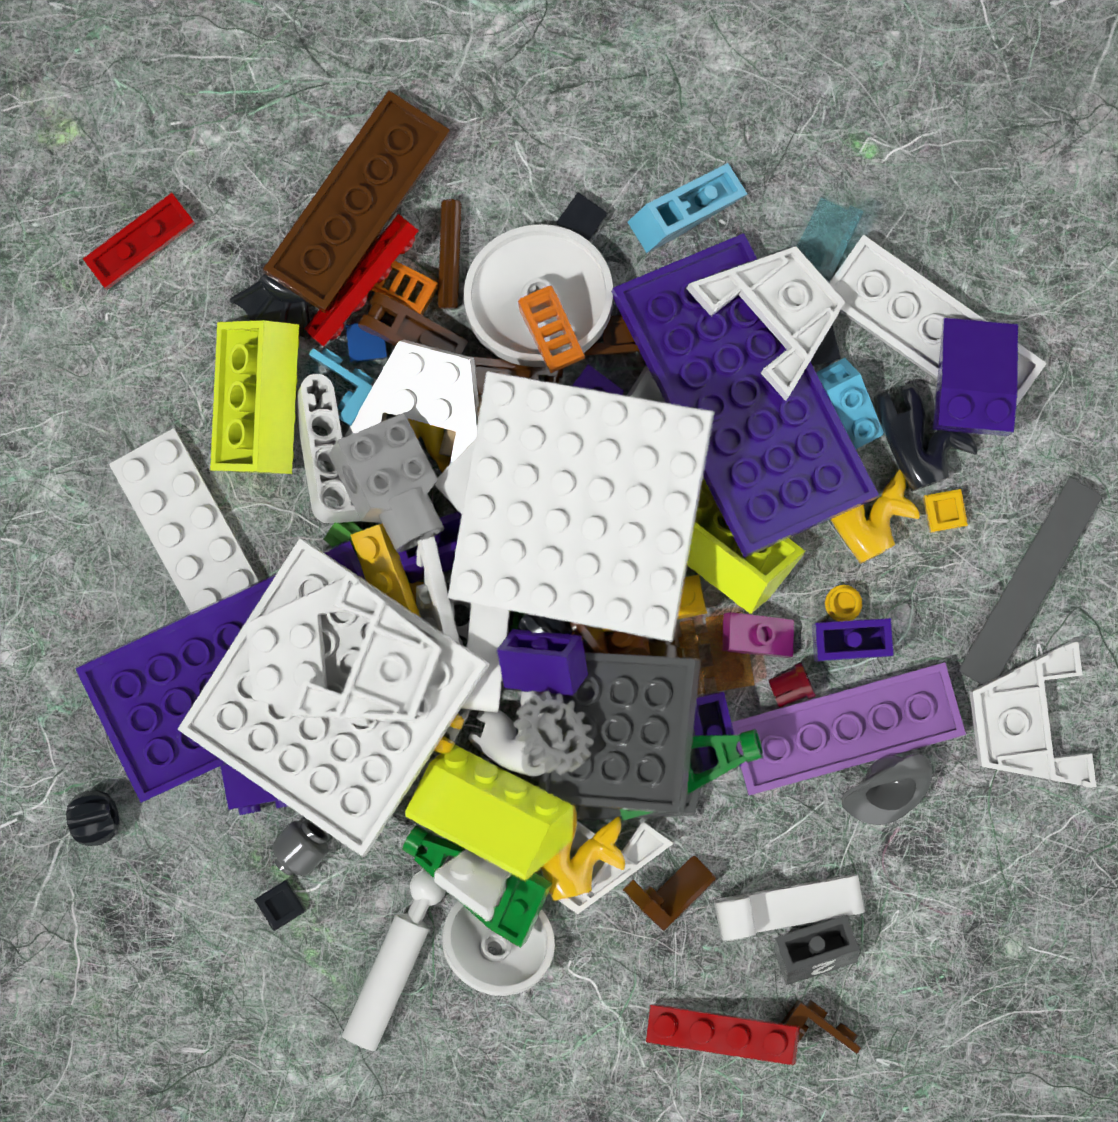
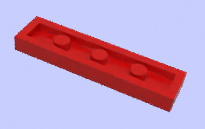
(373, 269)
(723, 1034)

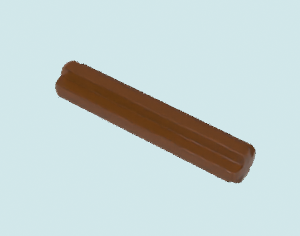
(449, 254)

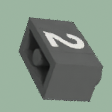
(816, 950)

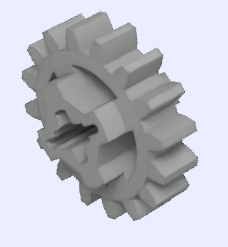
(553, 733)

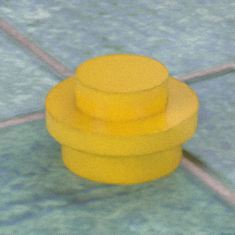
(843, 603)

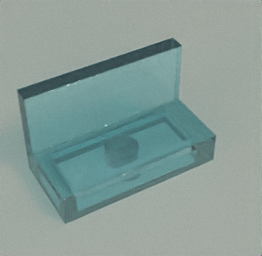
(828, 235)

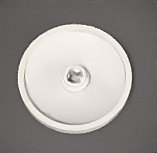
(524, 263)

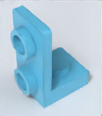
(351, 402)
(851, 402)

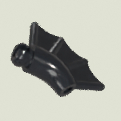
(273, 302)

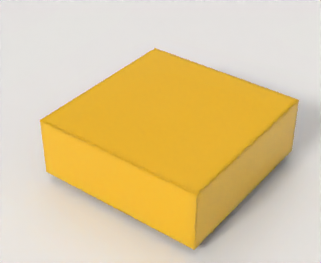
(945, 510)

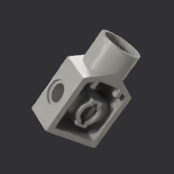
(389, 480)

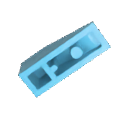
(686, 207)

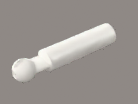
(392, 965)

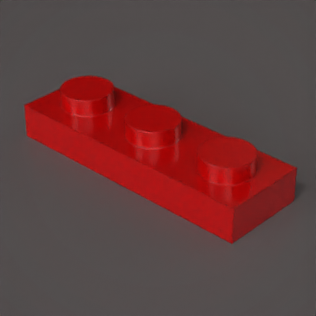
(139, 241)

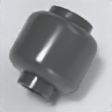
(300, 848)

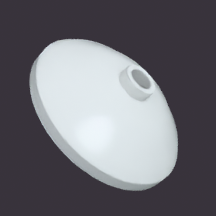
(509, 972)

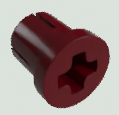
(791, 685)

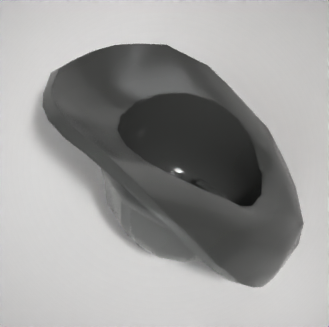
(889, 789)

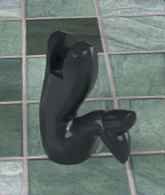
(905, 437)

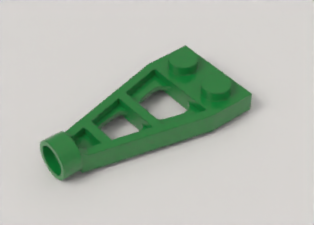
(728, 759)
(520, 902)

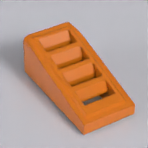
(424, 297)
(540, 307)

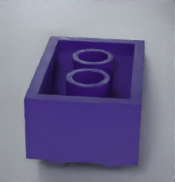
(977, 377)

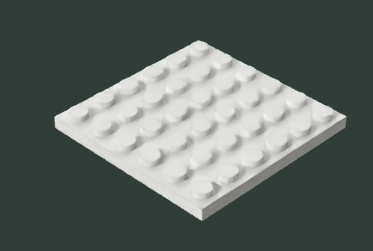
(580, 505)
(322, 767)

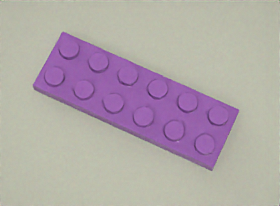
(851, 728)

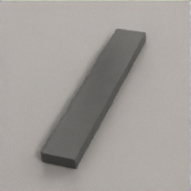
(1030, 582)

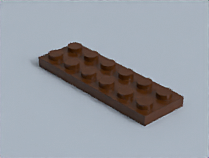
(356, 201)

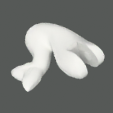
(500, 744)

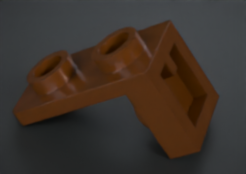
(615, 643)
(675, 895)
(800, 1013)

